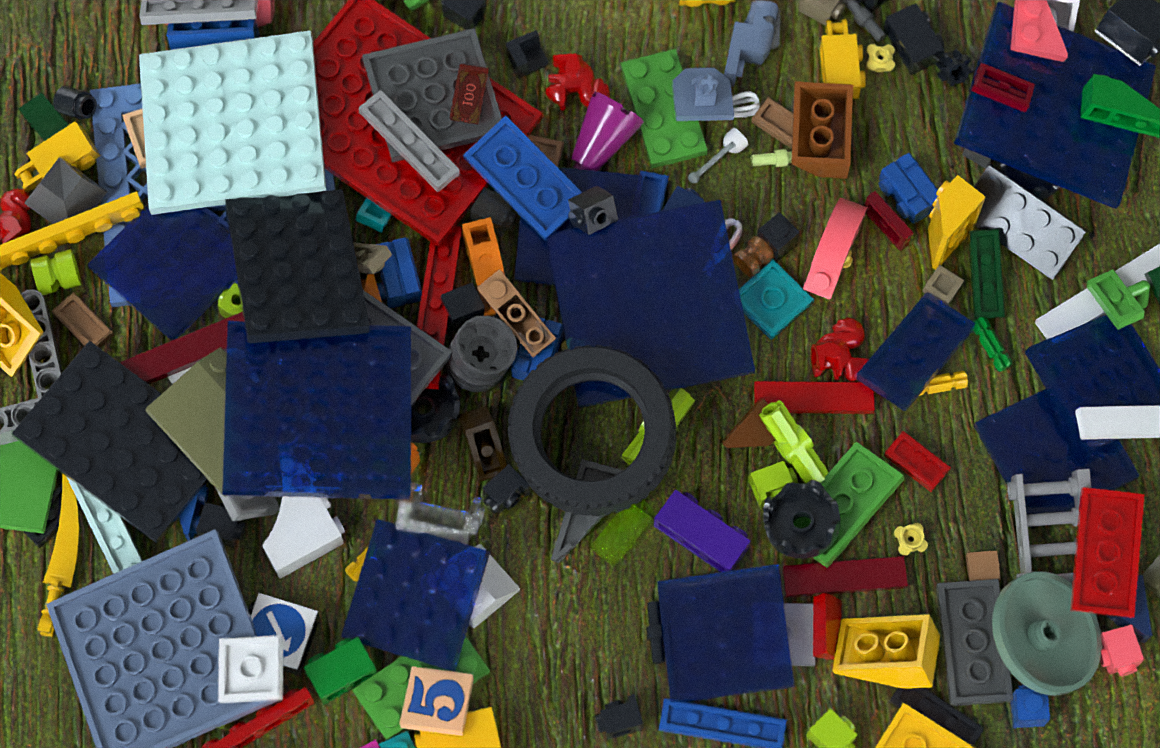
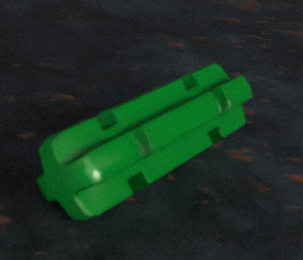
(992, 344)

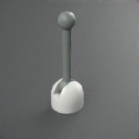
(733, 142)

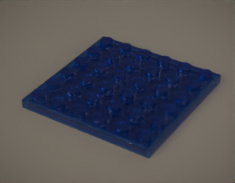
(1051, 135)
(657, 291)
(319, 415)

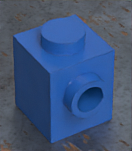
(1029, 708)

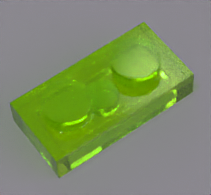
(621, 534)

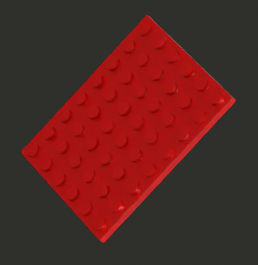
(360, 153)

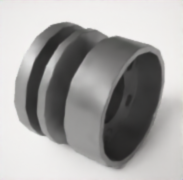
(481, 353)

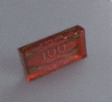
(469, 94)

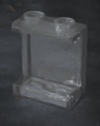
(438, 520)

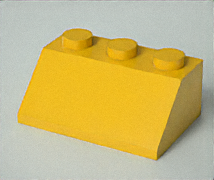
(952, 218)

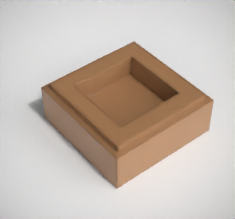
(982, 565)

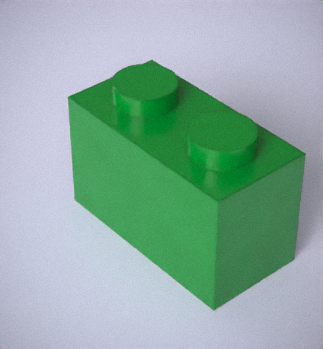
(340, 669)

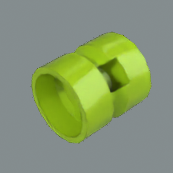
(55, 272)

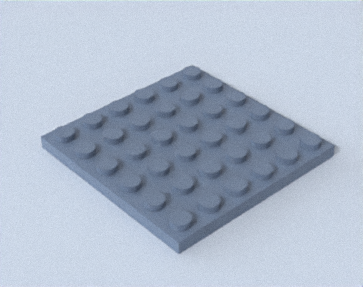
(149, 646)

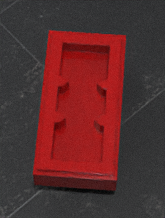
(917, 461)

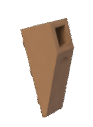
(516, 313)

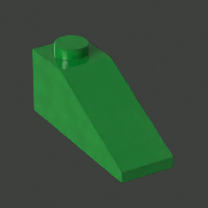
(1119, 106)

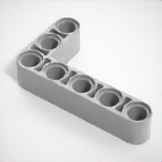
(43, 373)

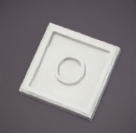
(250, 669)

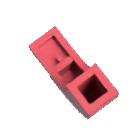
(834, 247)

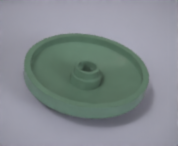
(1042, 638)

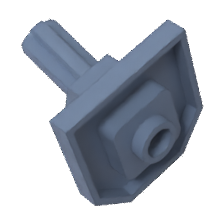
(702, 95)

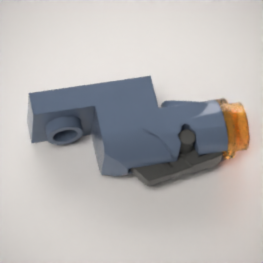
(754, 38)

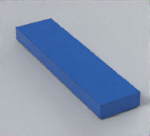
(722, 724)

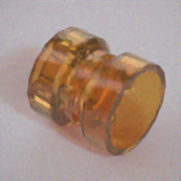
(753, 256)

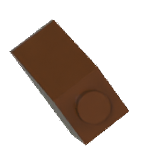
(749, 430)

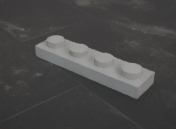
(196, 11)
(409, 141)

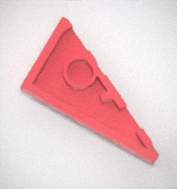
(1036, 31)

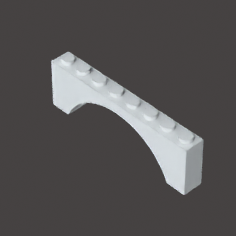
(301, 529)

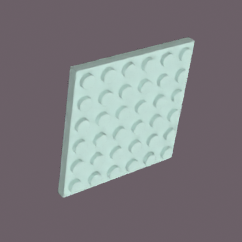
(231, 122)

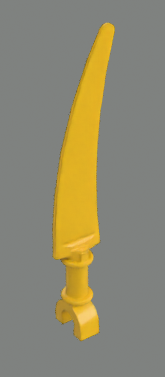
(64, 555)

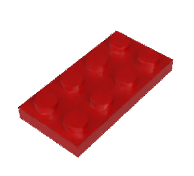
(1107, 552)

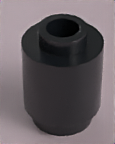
(74, 102)

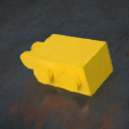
(841, 57)
(69, 143)

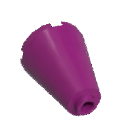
(603, 132)

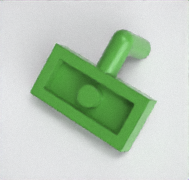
(1118, 299)

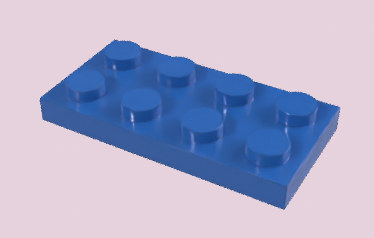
(523, 176)

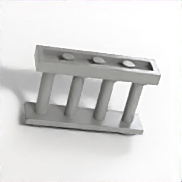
(1017, 493)

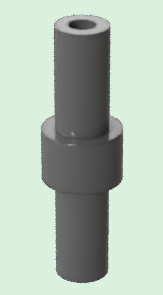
(865, 19)

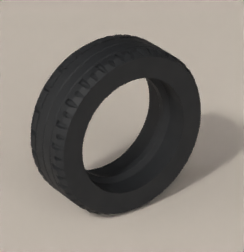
(579, 366)

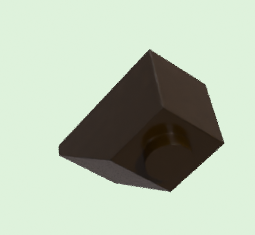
(483, 442)

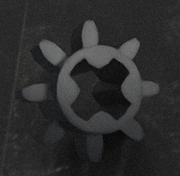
(954, 67)

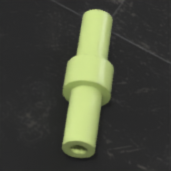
(779, 158)

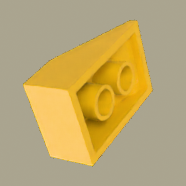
(17, 328)
(888, 650)

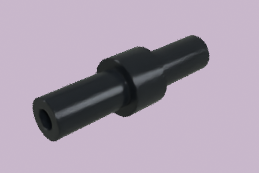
(655, 632)

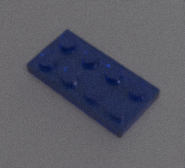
(915, 351)

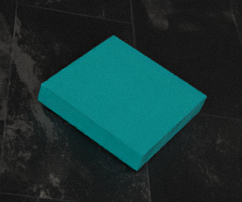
(773, 299)

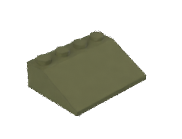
(195, 414)

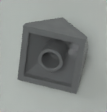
(64, 193)

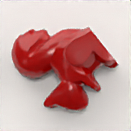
(573, 76)
(14, 219)
(833, 350)

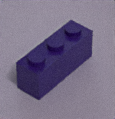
(702, 532)

